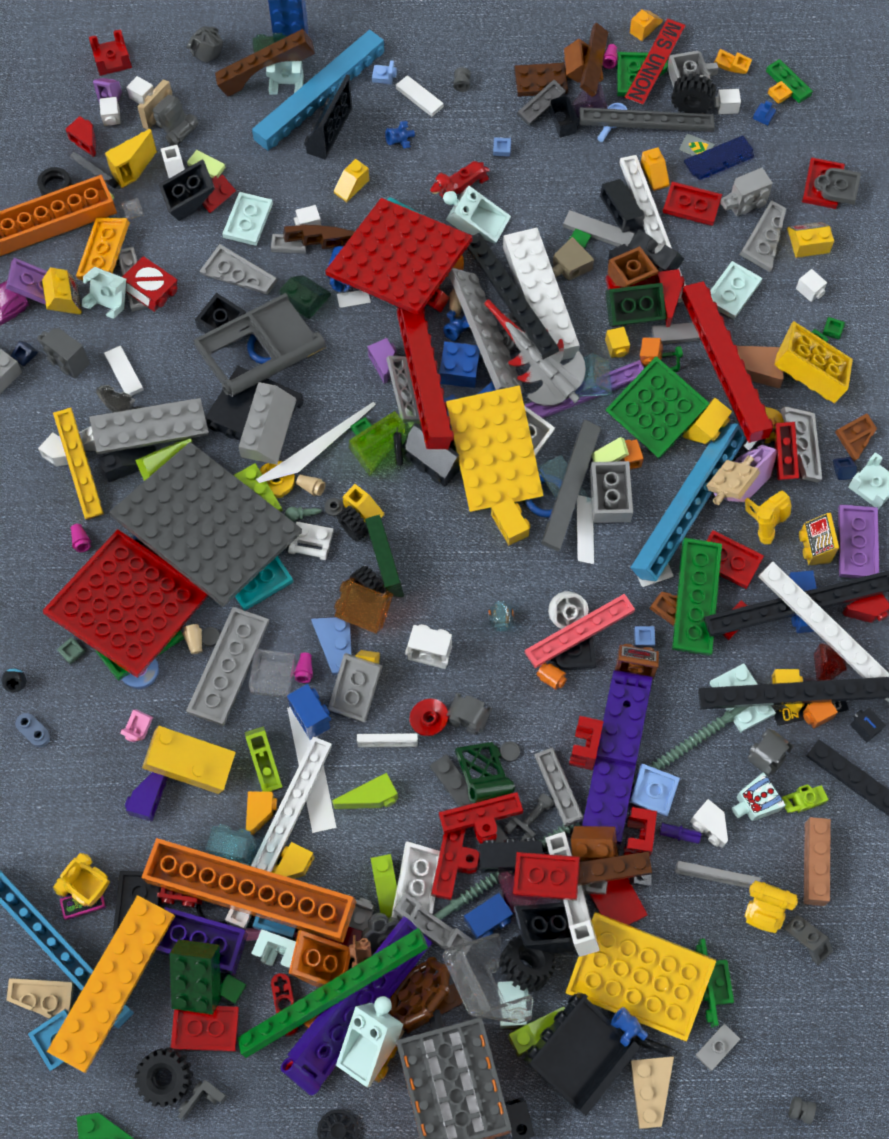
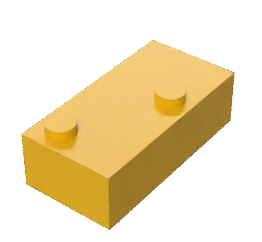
(188, 760)

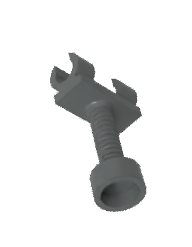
(545, 802)

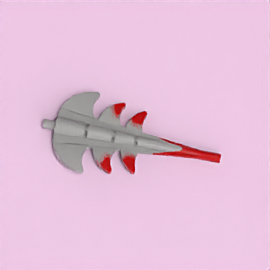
(558, 380)

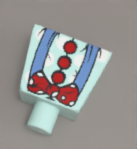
(758, 799)

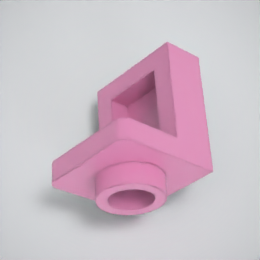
(137, 726)

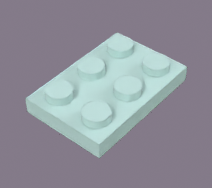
(247, 218)
(734, 289)
(752, 715)

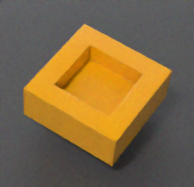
(780, 92)

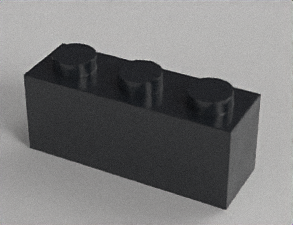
(622, 205)
(502, 856)

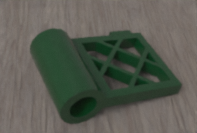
(490, 785)

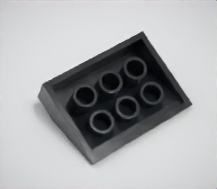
(330, 120)

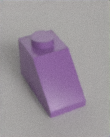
(107, 88)
(378, 353)

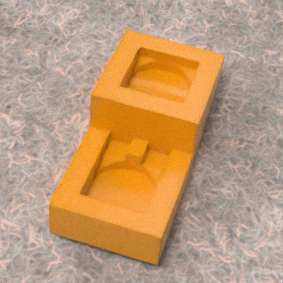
(729, 62)

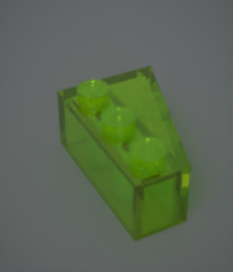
(376, 442)

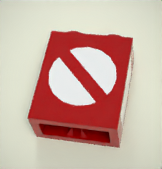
(150, 284)

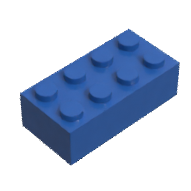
(288, 16)

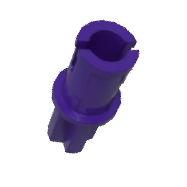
(680, 833)

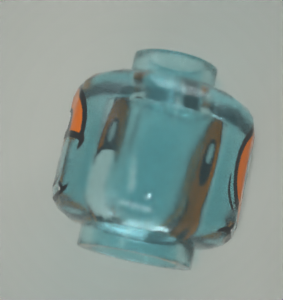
(501, 616)

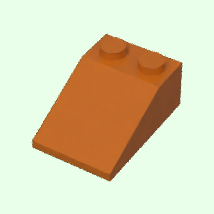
(318, 959)

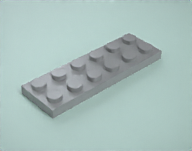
(148, 425)
(227, 666)

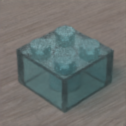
(231, 844)

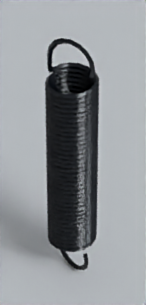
(397, 436)
(653, 1045)

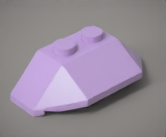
(763, 460)

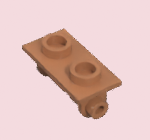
(360, 950)

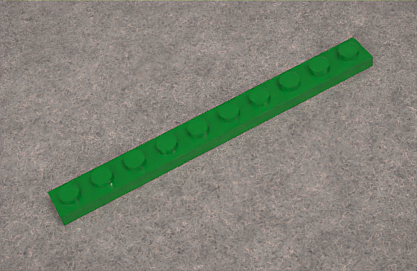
(332, 992)

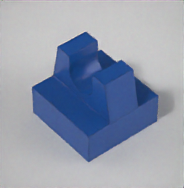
(764, 113)

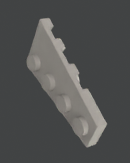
(765, 236)
(234, 269)
(807, 442)

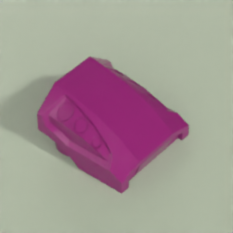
(10, 304)

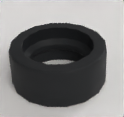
(50, 174)

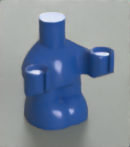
(399, 135)
(456, 327)
(629, 1024)

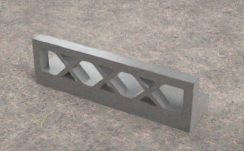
(403, 390)

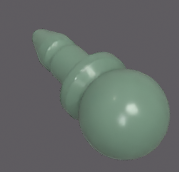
(297, 513)

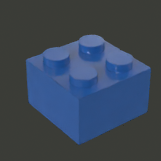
(459, 364)
(309, 712)

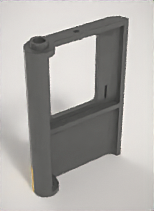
(279, 332)

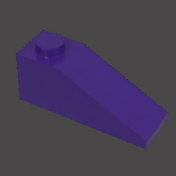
(146, 797)

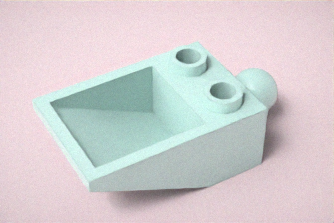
(480, 214)
(369, 1041)

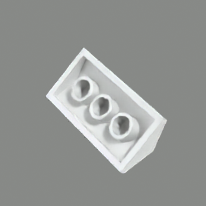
(417, 875)

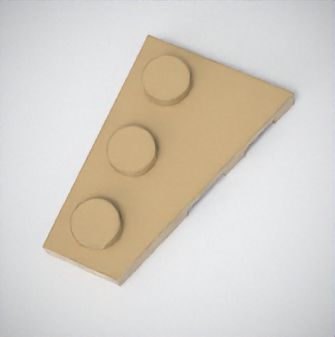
(146, 109)
(651, 1087)

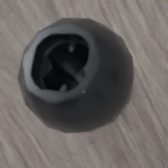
(13, 680)

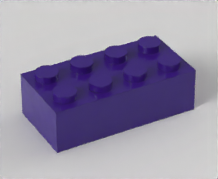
(203, 930)

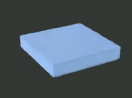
(654, 789)

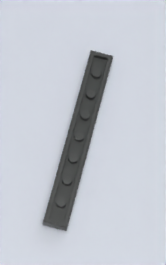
(646, 119)
(570, 486)

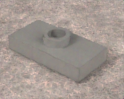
(717, 1047)

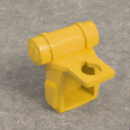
(769, 514)
(82, 881)
(768, 906)

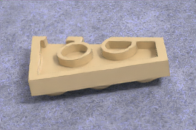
(41, 995)

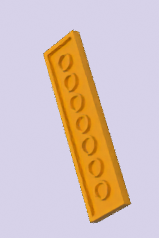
(111, 984)

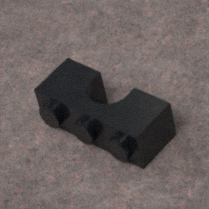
(664, 260)

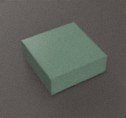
(71, 650)

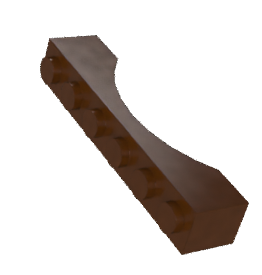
(291, 48)

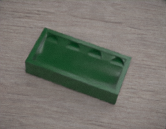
(384, 555)

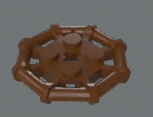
(420, 992)

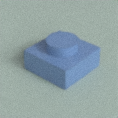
(502, 147)
(644, 636)

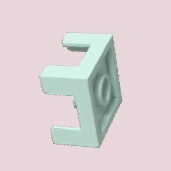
(285, 73)
(105, 290)
(872, 482)
(275, 945)

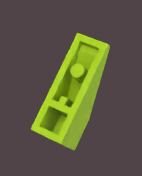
(153, 461)
(263, 759)
(372, 794)
(384, 882)
(530, 1034)

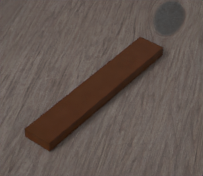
(594, 60)

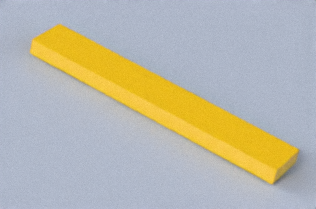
(78, 463)

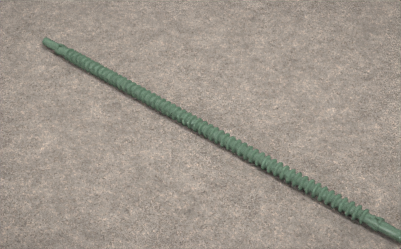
(728, 716)

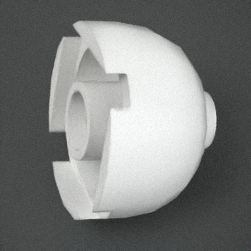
(567, 608)

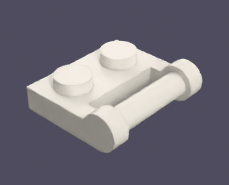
(314, 536)

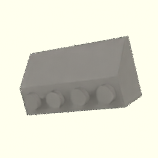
(267, 424)

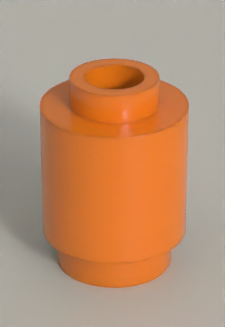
(552, 676)

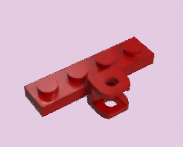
(481, 816)
(451, 860)

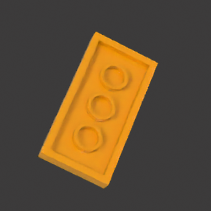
(103, 245)

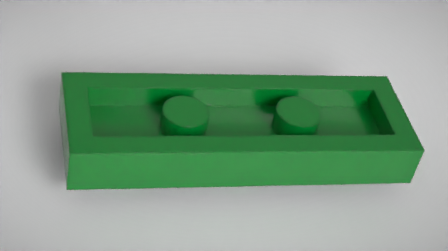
(781, 72)

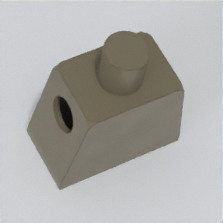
(572, 260)

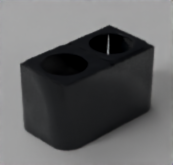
(564, 105)

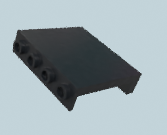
(231, 413)
(580, 1054)

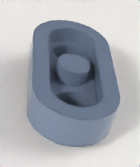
(31, 729)

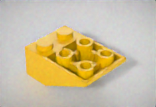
(131, 158)

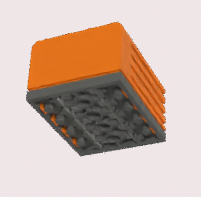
(454, 1082)

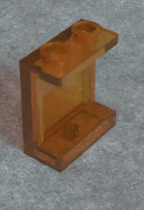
(362, 606)

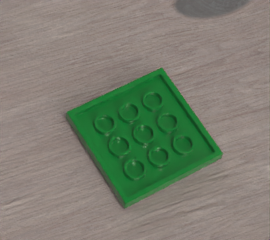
(657, 407)

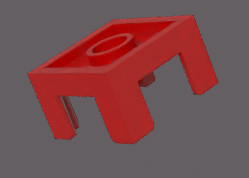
(112, 55)
(591, 731)
(645, 821)

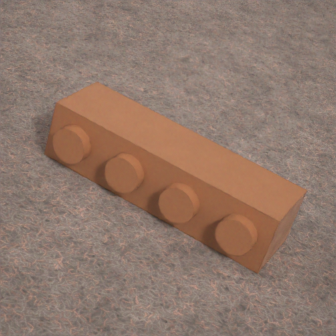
(817, 861)

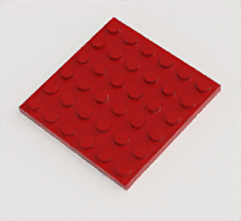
(399, 256)
(126, 603)

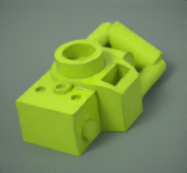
(805, 800)

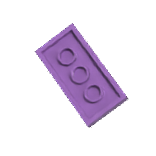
(858, 541)

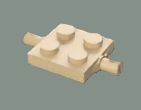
(733, 479)

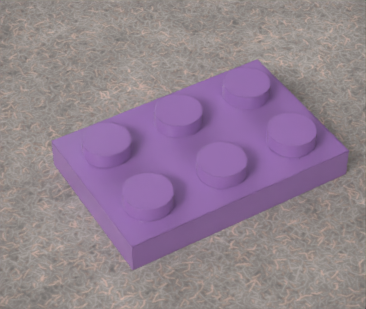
(26, 280)

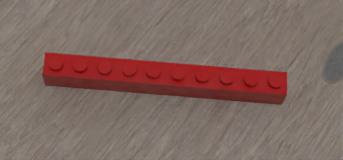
(726, 362)
(425, 379)

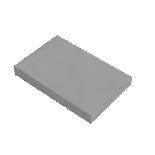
(355, 687)

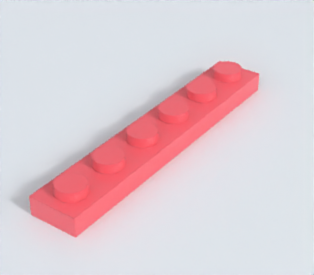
(579, 631)

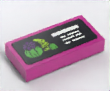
(73, 909)

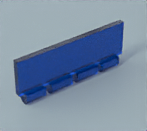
(718, 157)

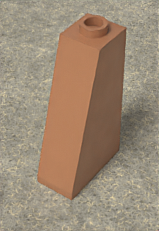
(760, 364)

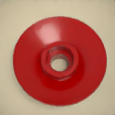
(425, 710)

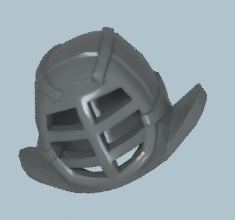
(205, 44)

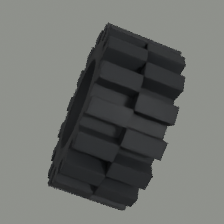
(352, 523)
(368, 579)

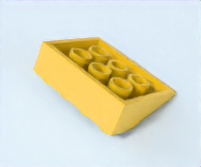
(814, 363)

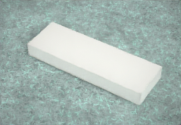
(419, 96)
(123, 371)
(387, 740)

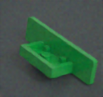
(719, 986)

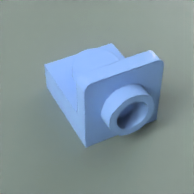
(384, 74)

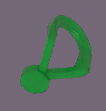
(679, 354)

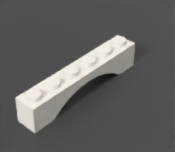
(577, 911)

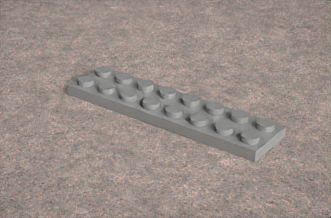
(484, 329)

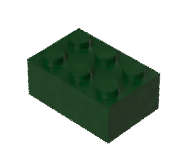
(635, 304)
(195, 976)

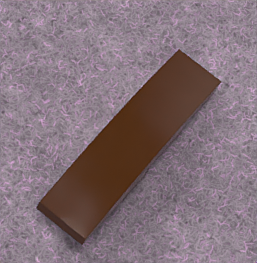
(317, 234)

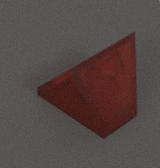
(827, 663)

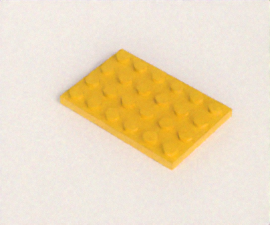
(494, 448)
(645, 975)

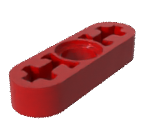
(276, 990)

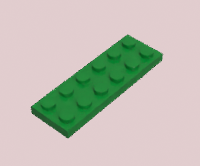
(696, 595)

